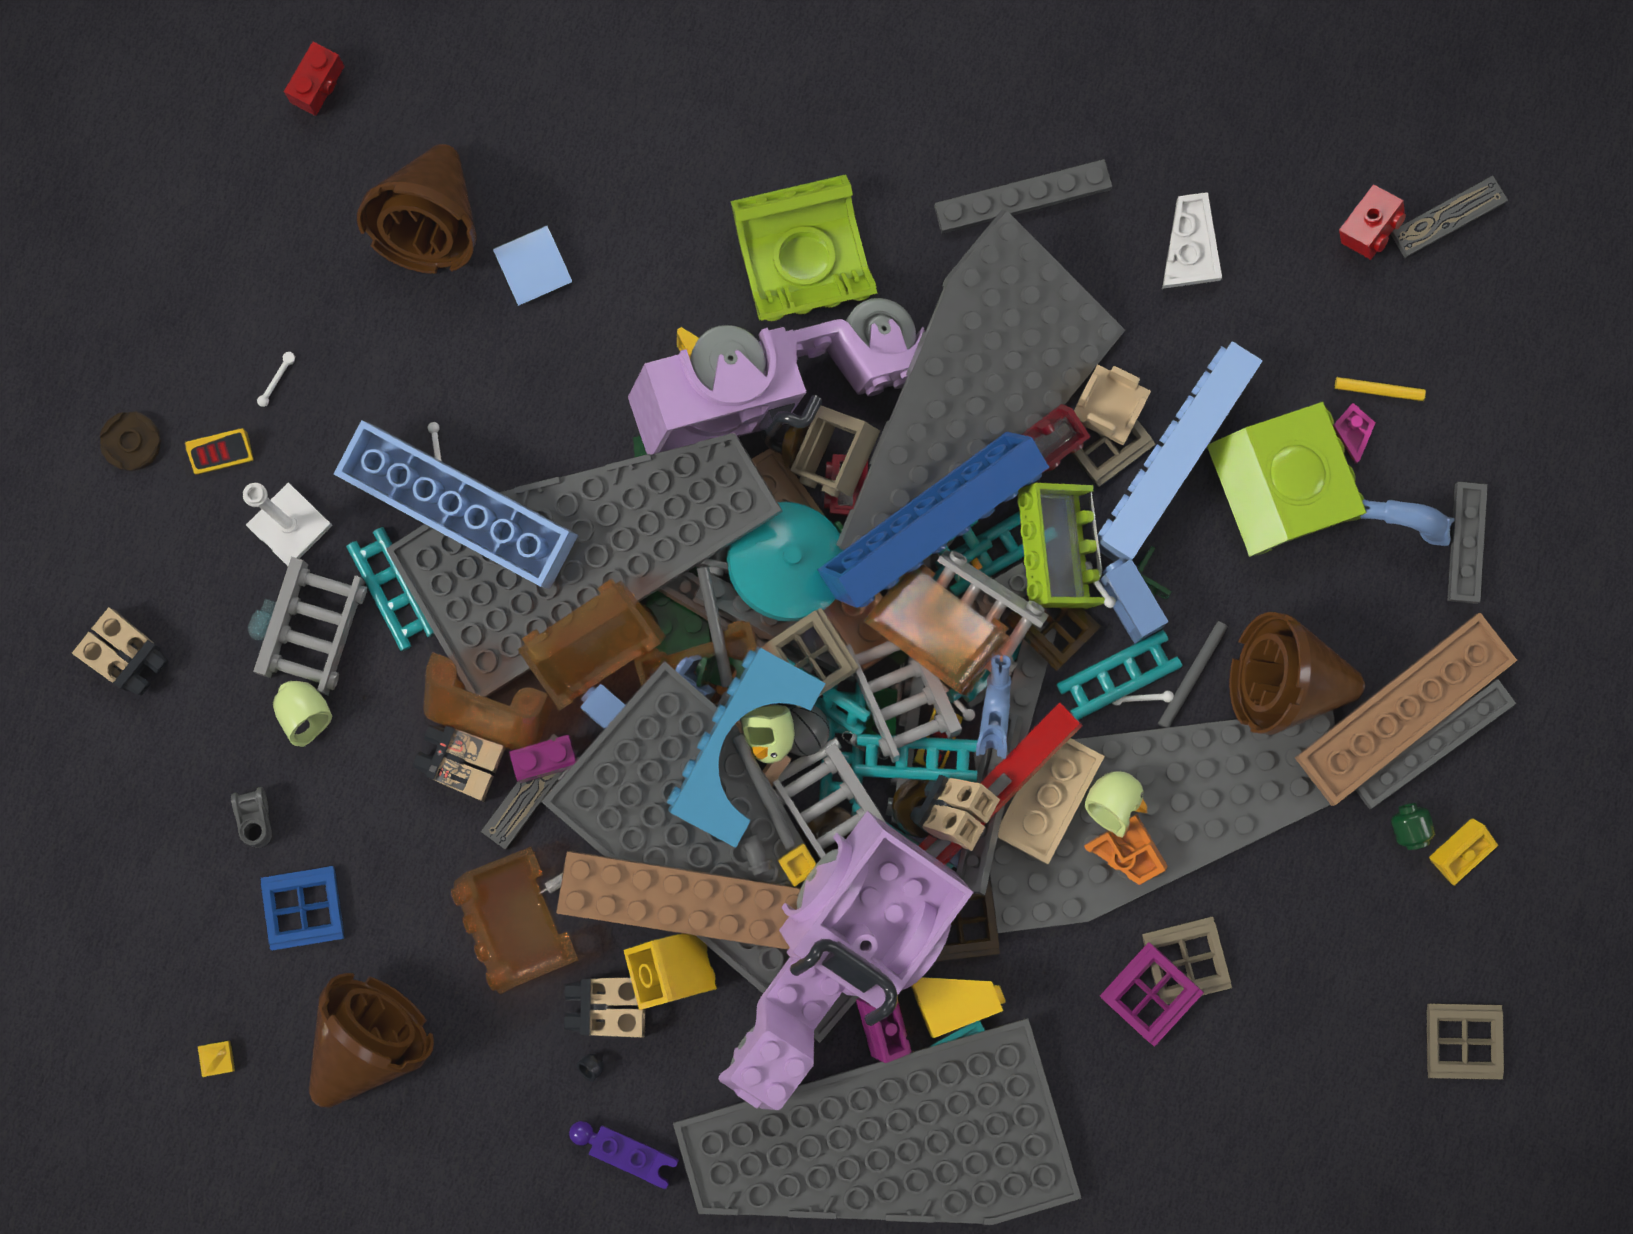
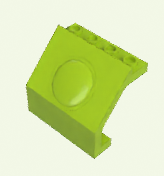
(802, 248)
(1286, 478)

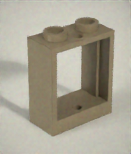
(816, 444)

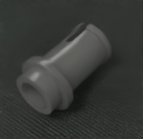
(755, 854)

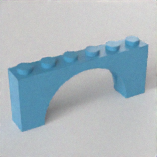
(701, 795)

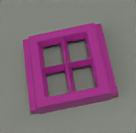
(1171, 1013)

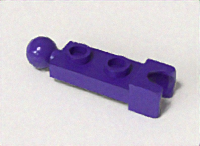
(623, 1152)

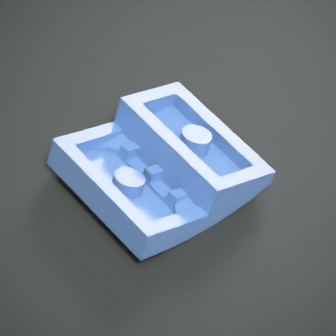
(532, 265)

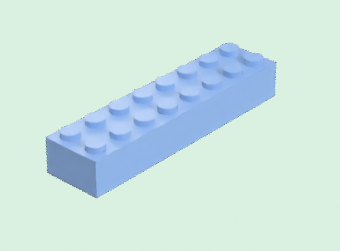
(1182, 447)
(456, 504)

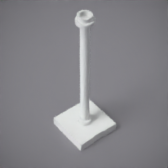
(285, 521)

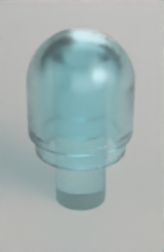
(260, 620)

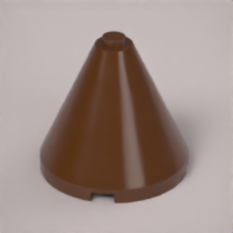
(422, 214)
(1287, 676)
(364, 1039)

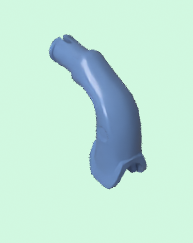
(1427, 520)
(996, 709)

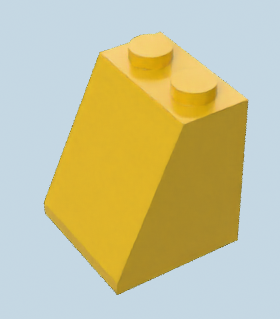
(669, 969)
(955, 1002)

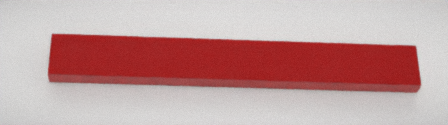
(1023, 763)

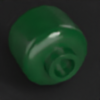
(1413, 826)

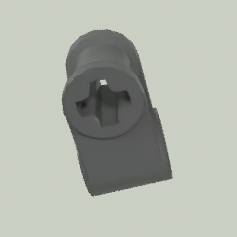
(252, 810)

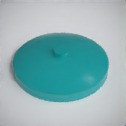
(779, 563)

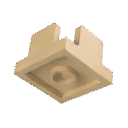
(1111, 403)

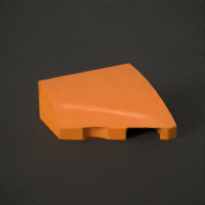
(1132, 854)

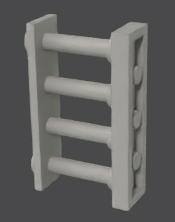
(288, 605)
(1029, 610)
(933, 694)
(848, 789)

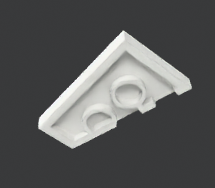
(1192, 245)

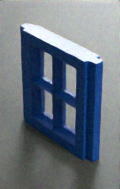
(298, 881)

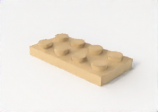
(1049, 801)

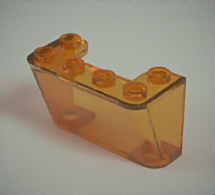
(511, 921)

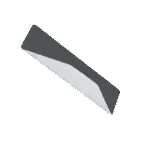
(1095, 537)

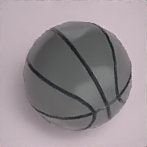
(810, 730)

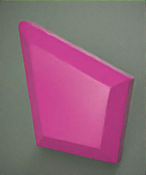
(1354, 431)

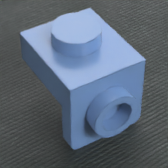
(686, 668)

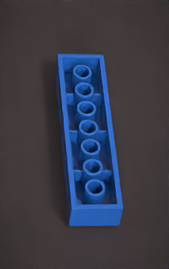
(933, 519)

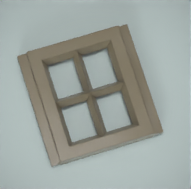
(1119, 460)
(832, 642)
(1180, 934)
(1465, 1069)

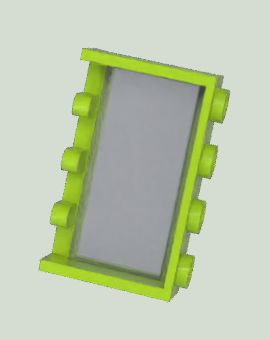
(1056, 545)

